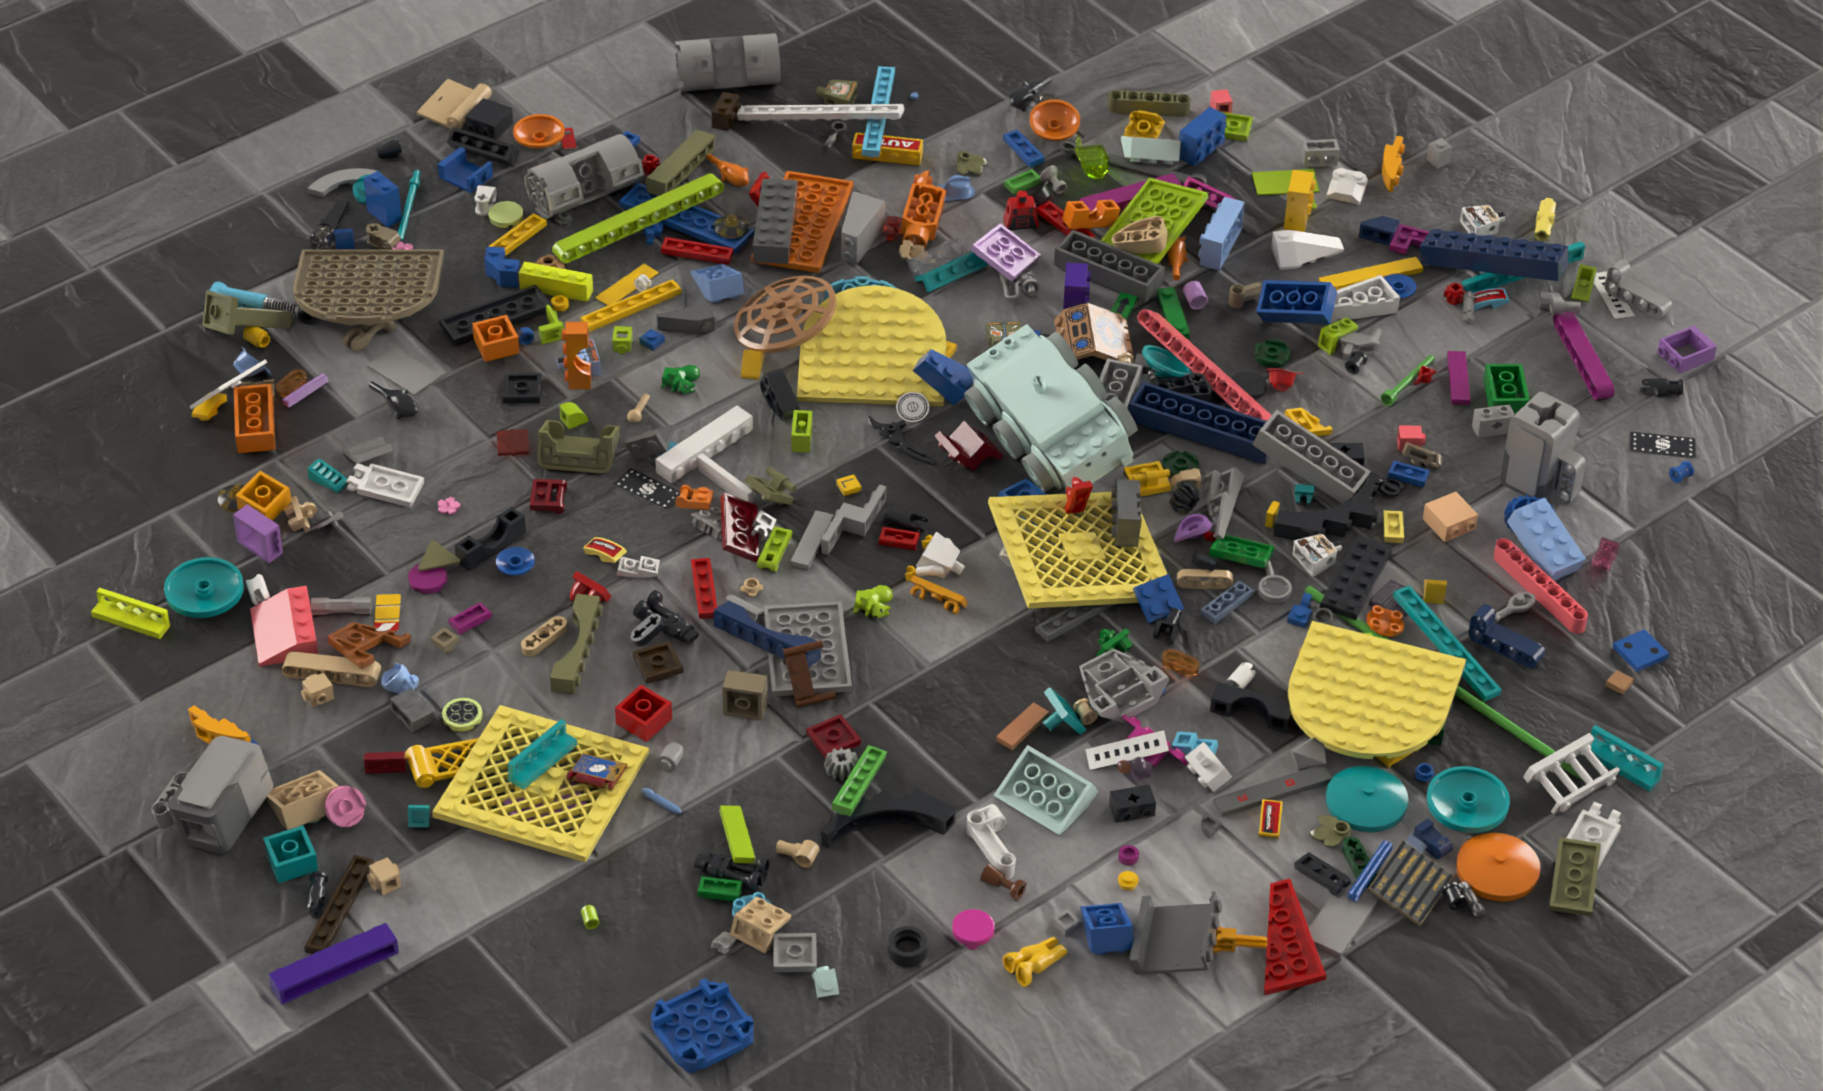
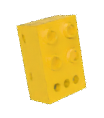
(1299, 200)

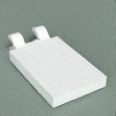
(385, 484)
(1596, 829)

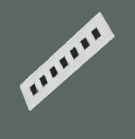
(1617, 307)
(1126, 750)

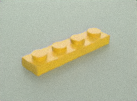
(520, 233)

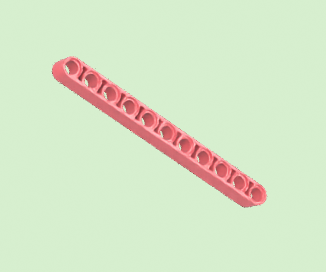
(1199, 363)

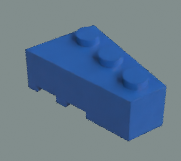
(944, 375)

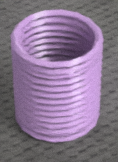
(1195, 295)

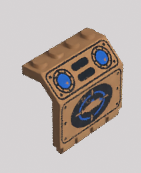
(1094, 332)

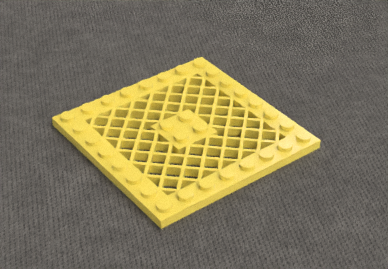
(1078, 549)
(577, 844)

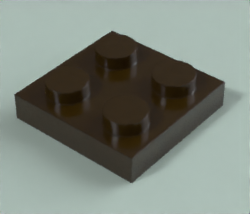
(658, 662)

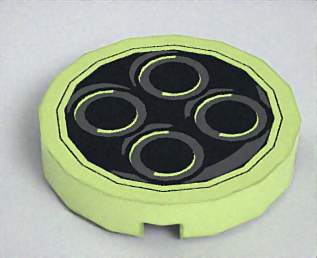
(462, 714)

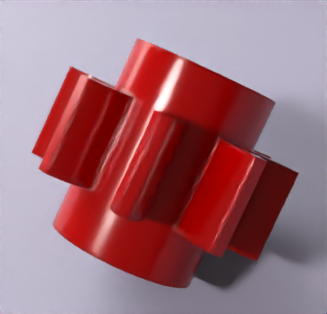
(650, 164)
(1454, 293)

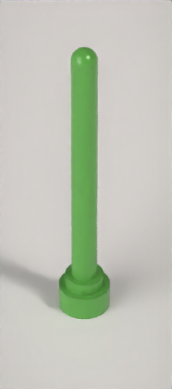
(1390, 396)

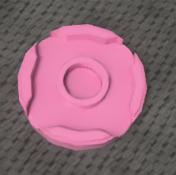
(345, 806)

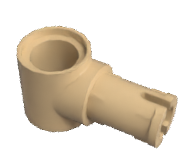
(802, 853)

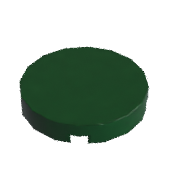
(1272, 353)
(1179, 461)

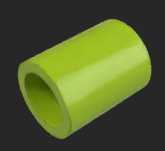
(590, 917)

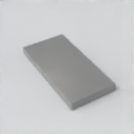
(1341, 921)

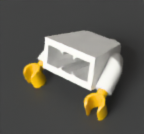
(937, 558)

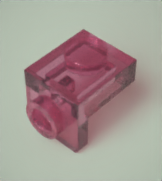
(1606, 554)

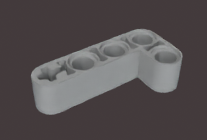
(1633, 293)

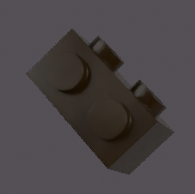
(725, 111)

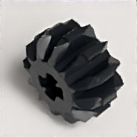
(1185, 498)

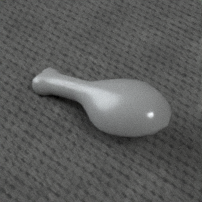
(1517, 604)

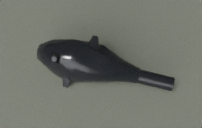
(1027, 93)
(397, 400)

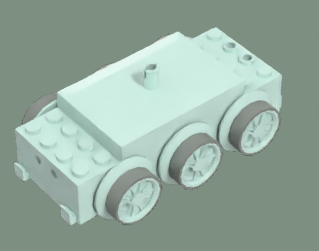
(1049, 410)

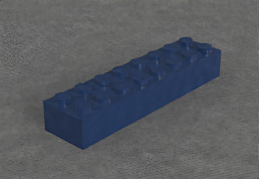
(1494, 254)
(1197, 421)

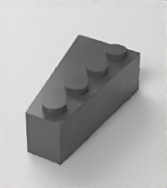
(1127, 513)

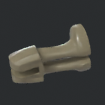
(360, 337)

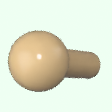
(635, 415)

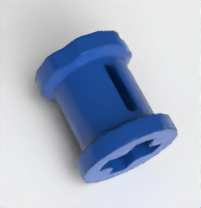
(1684, 465)

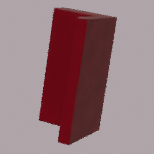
(385, 762)

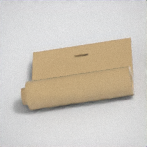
(452, 103)

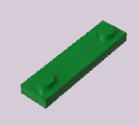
(1172, 310)

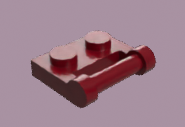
(542, 492)

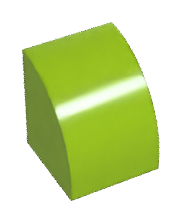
(572, 415)

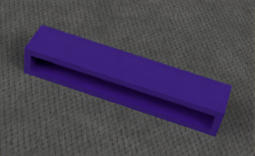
(333, 963)

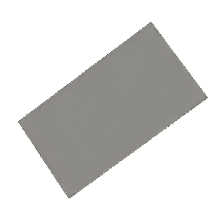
(404, 370)

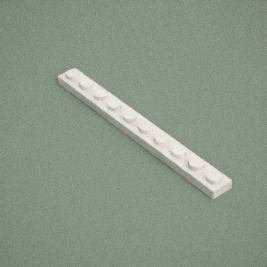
(826, 112)

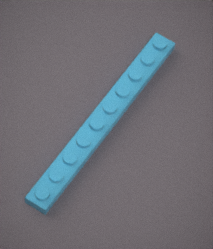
(875, 128)

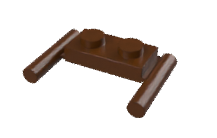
(800, 675)

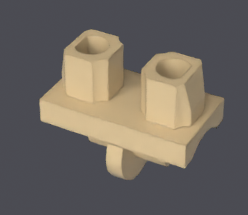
(301, 513)

